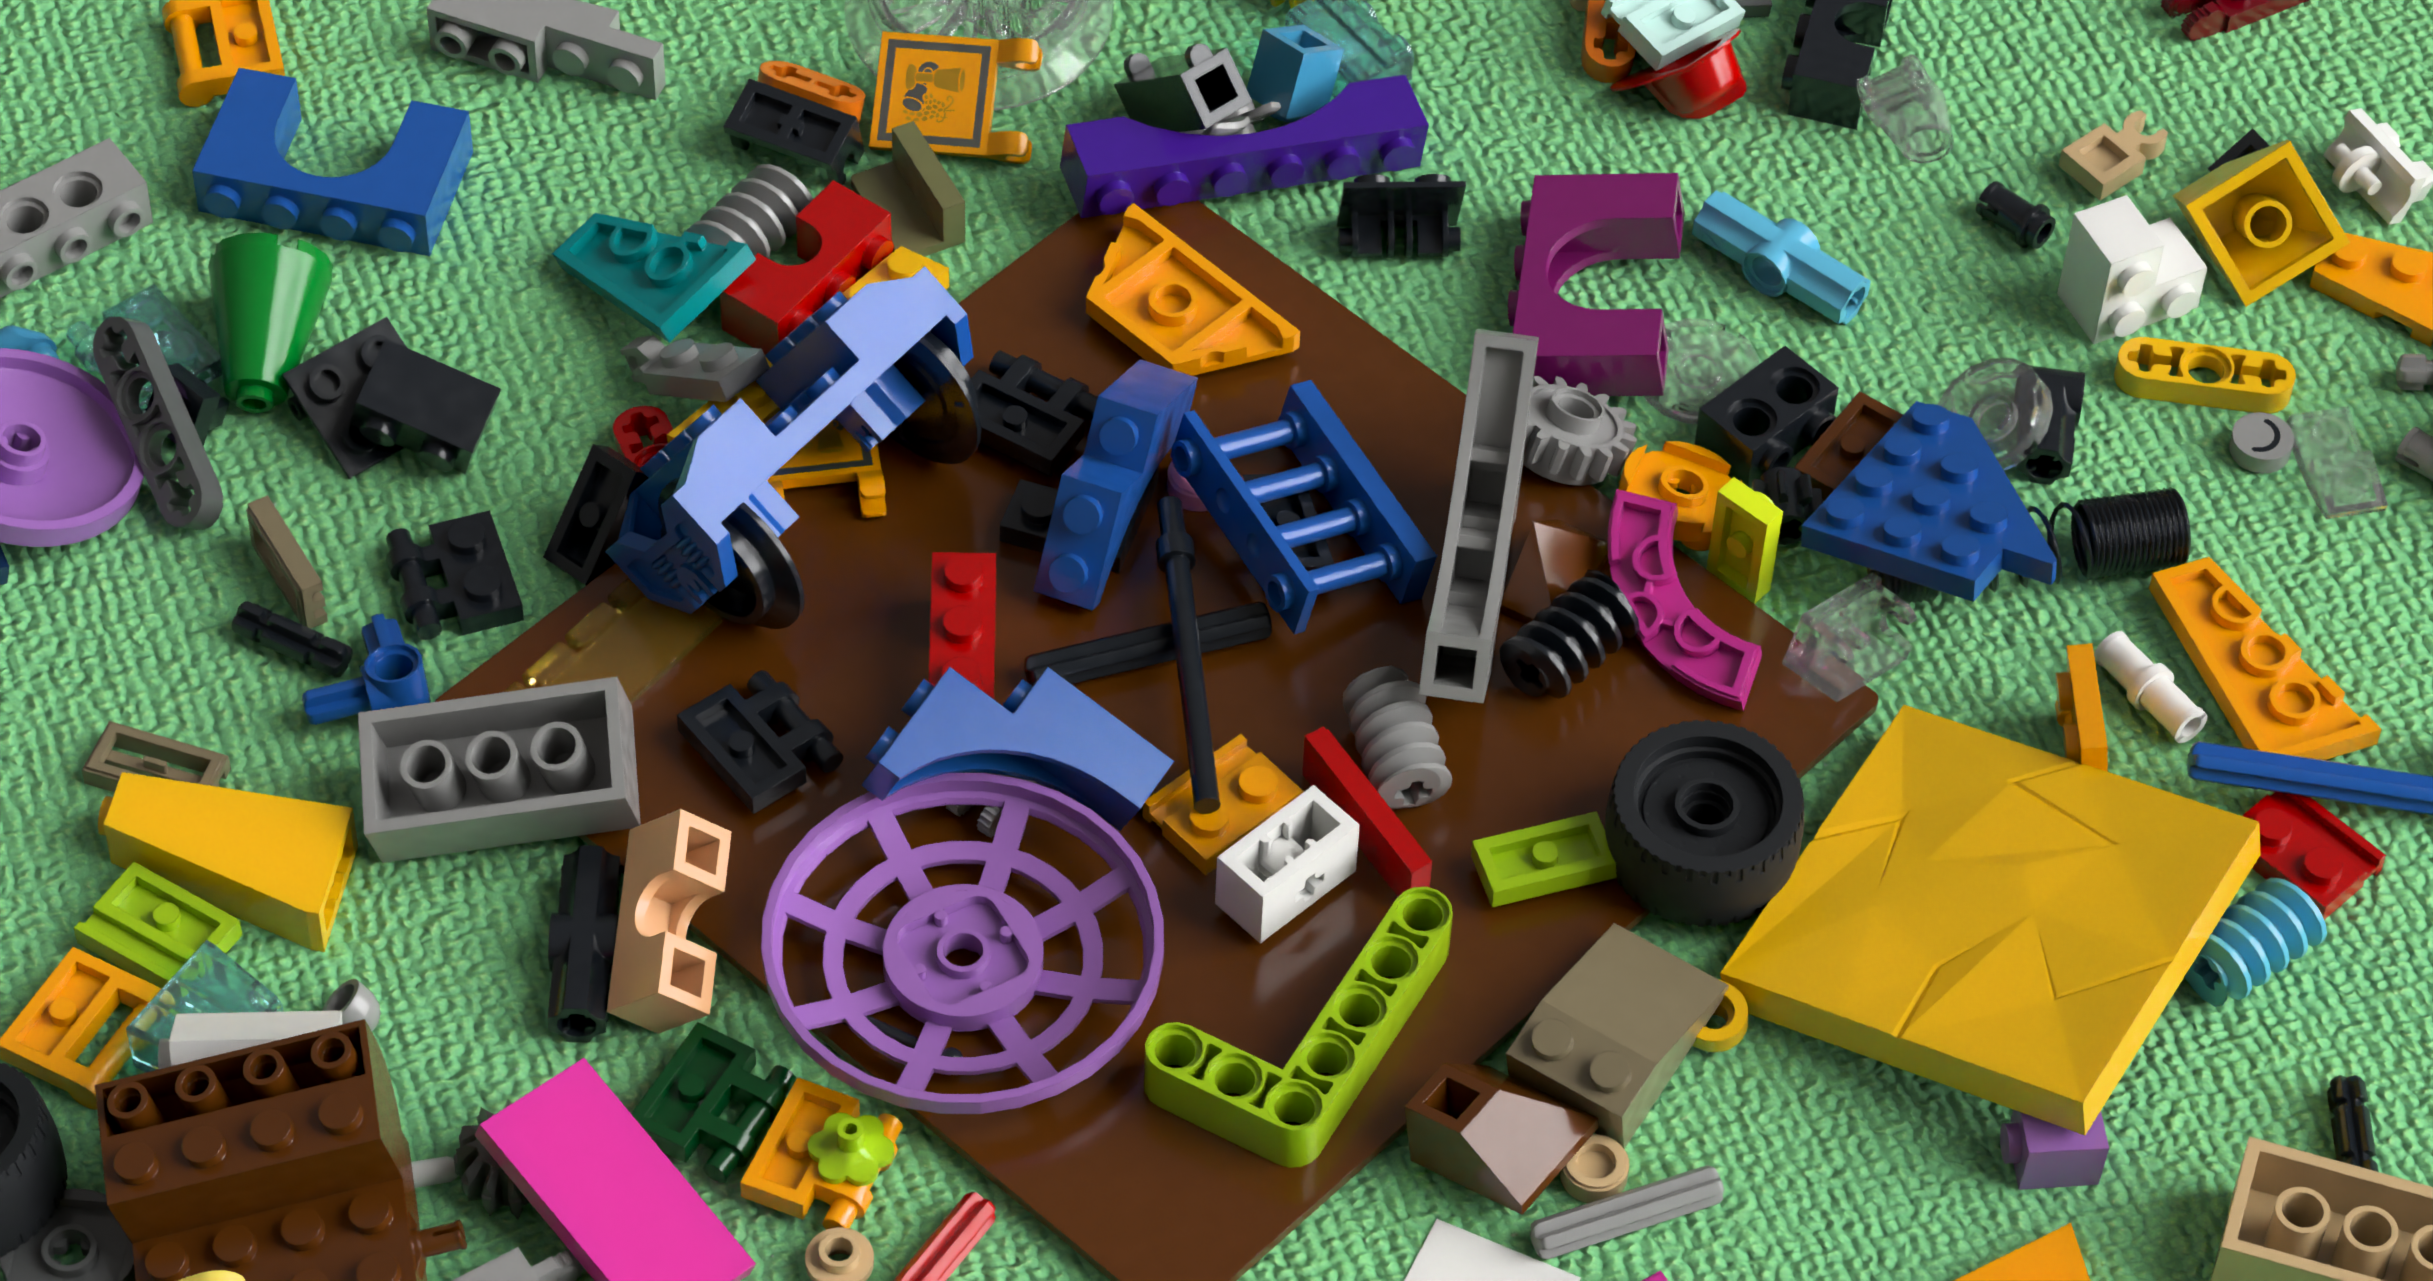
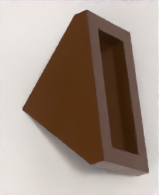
(1548, 565)

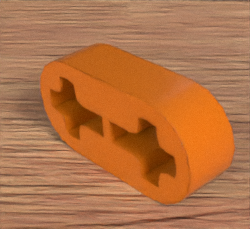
(1595, 31)
(813, 86)

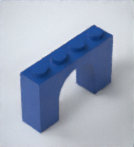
(389, 205)

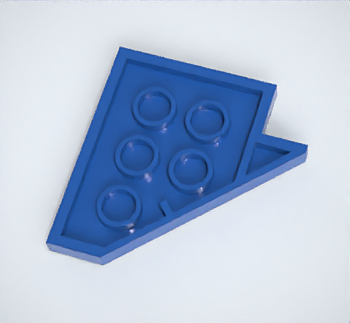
(1932, 510)

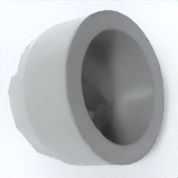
(355, 1002)

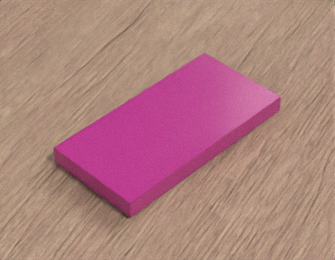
(608, 1185)

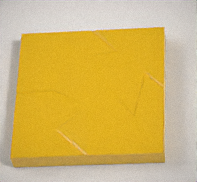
(1993, 917)

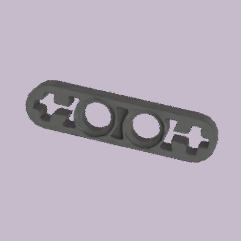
(150, 428)

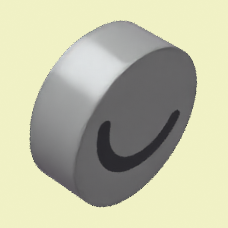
(2261, 442)

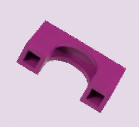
(1583, 223)

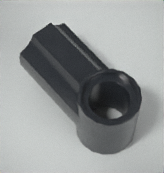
(2054, 454)

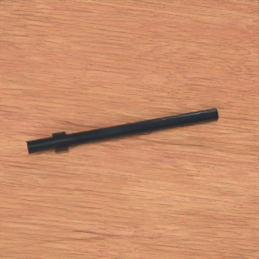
(1176, 559)

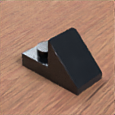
(594, 514)

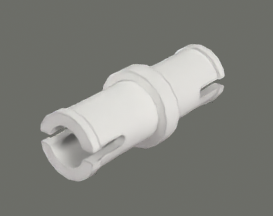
(2150, 687)

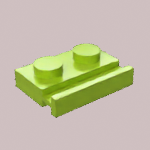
(153, 925)

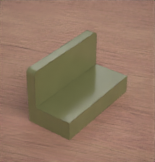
(917, 192)

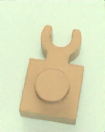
(2109, 159)

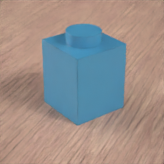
(1295, 70)

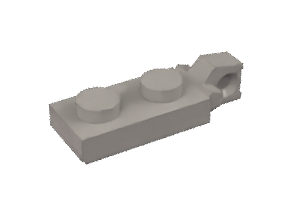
(693, 368)

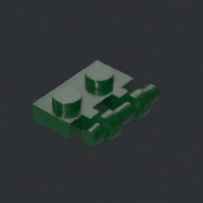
(694, 1091)

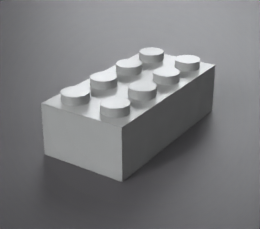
(498, 769)

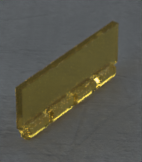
(633, 647)

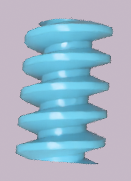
(2256, 939)

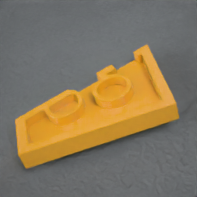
(2381, 281)

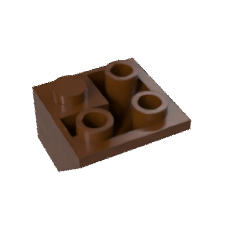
(1493, 1133)

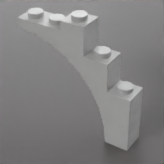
(1480, 518)

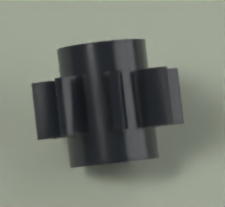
(1793, 495)

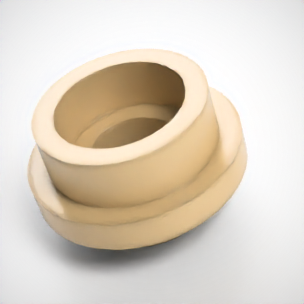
(839, 1241)

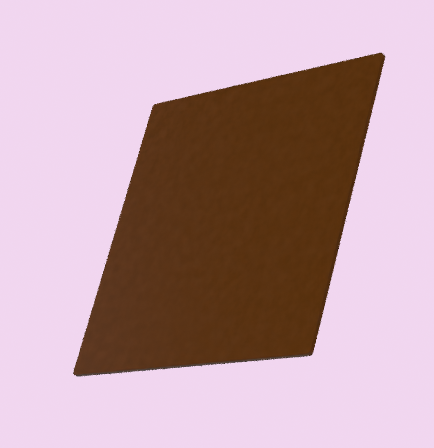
(1101, 1160)

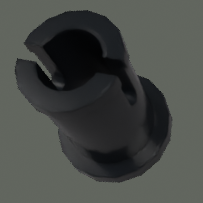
(2027, 222)

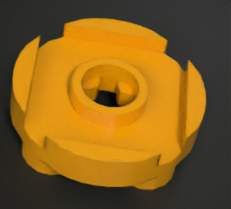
(1685, 468)

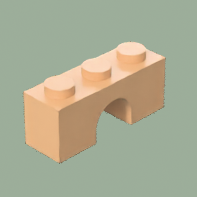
(668, 874)

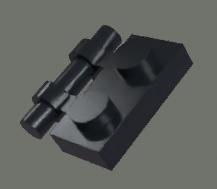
(1025, 425)
(473, 569)
(746, 751)

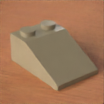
(1615, 1030)

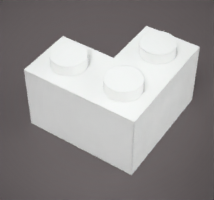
(2126, 271)

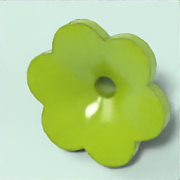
(851, 1149)

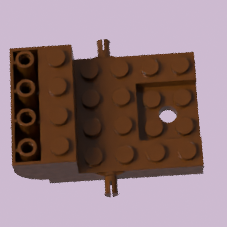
(268, 1165)

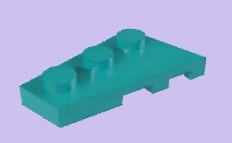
(649, 273)

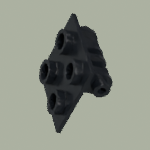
(1373, 201)
(327, 393)

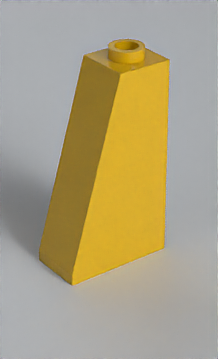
(240, 850)

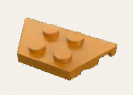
(1180, 305)

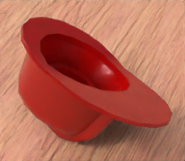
(1696, 82)

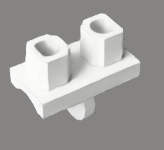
(2372, 163)

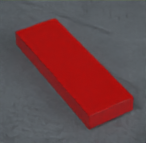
(1381, 832)

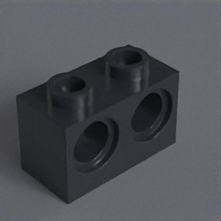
(1767, 415)

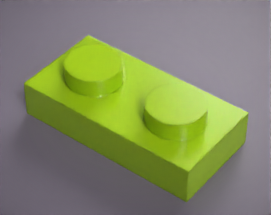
(1543, 859)

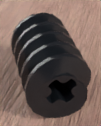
(1569, 637)

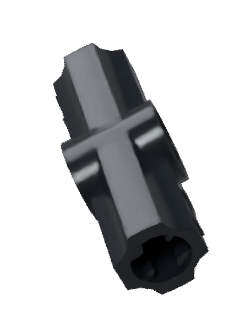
(583, 943)

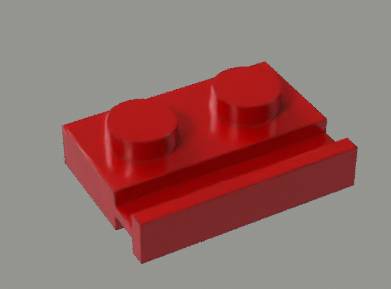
(2312, 850)

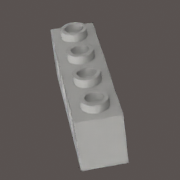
(69, 213)

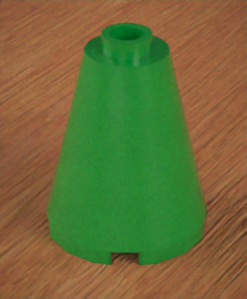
(264, 313)

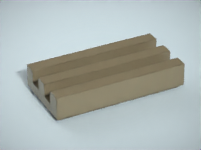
(286, 562)
(106, 765)

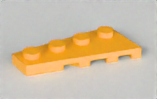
(2254, 672)

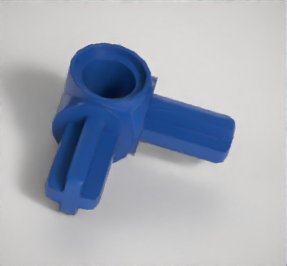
(388, 679)

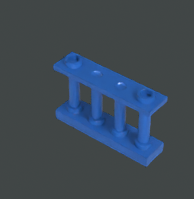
(1333, 467)

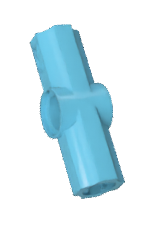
(1781, 257)

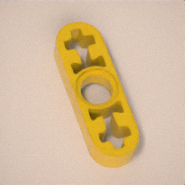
(2225, 361)

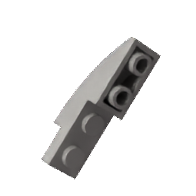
(539, 34)

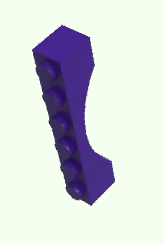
(1358, 133)

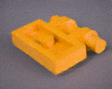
(786, 1175)

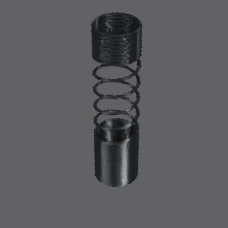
(2107, 538)

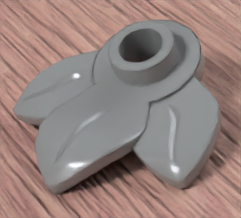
(1240, 121)

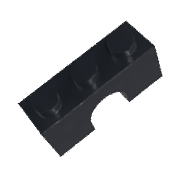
(1831, 61)

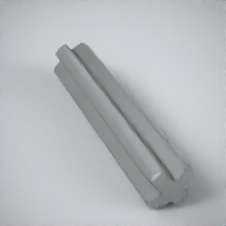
(1626, 1212)

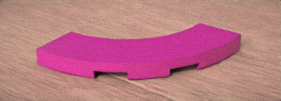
(1670, 626)

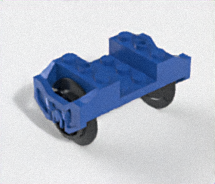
(707, 514)

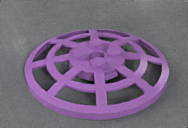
(959, 918)

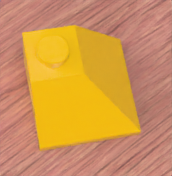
(2261, 220)

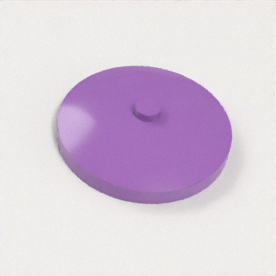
(61, 453)

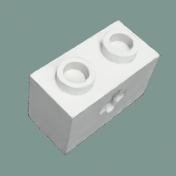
(1286, 864)

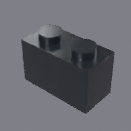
(424, 407)

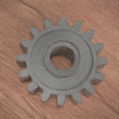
(1575, 434)

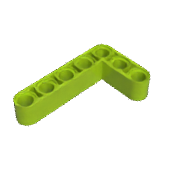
(1330, 1046)

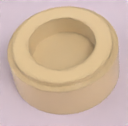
(1596, 1170)

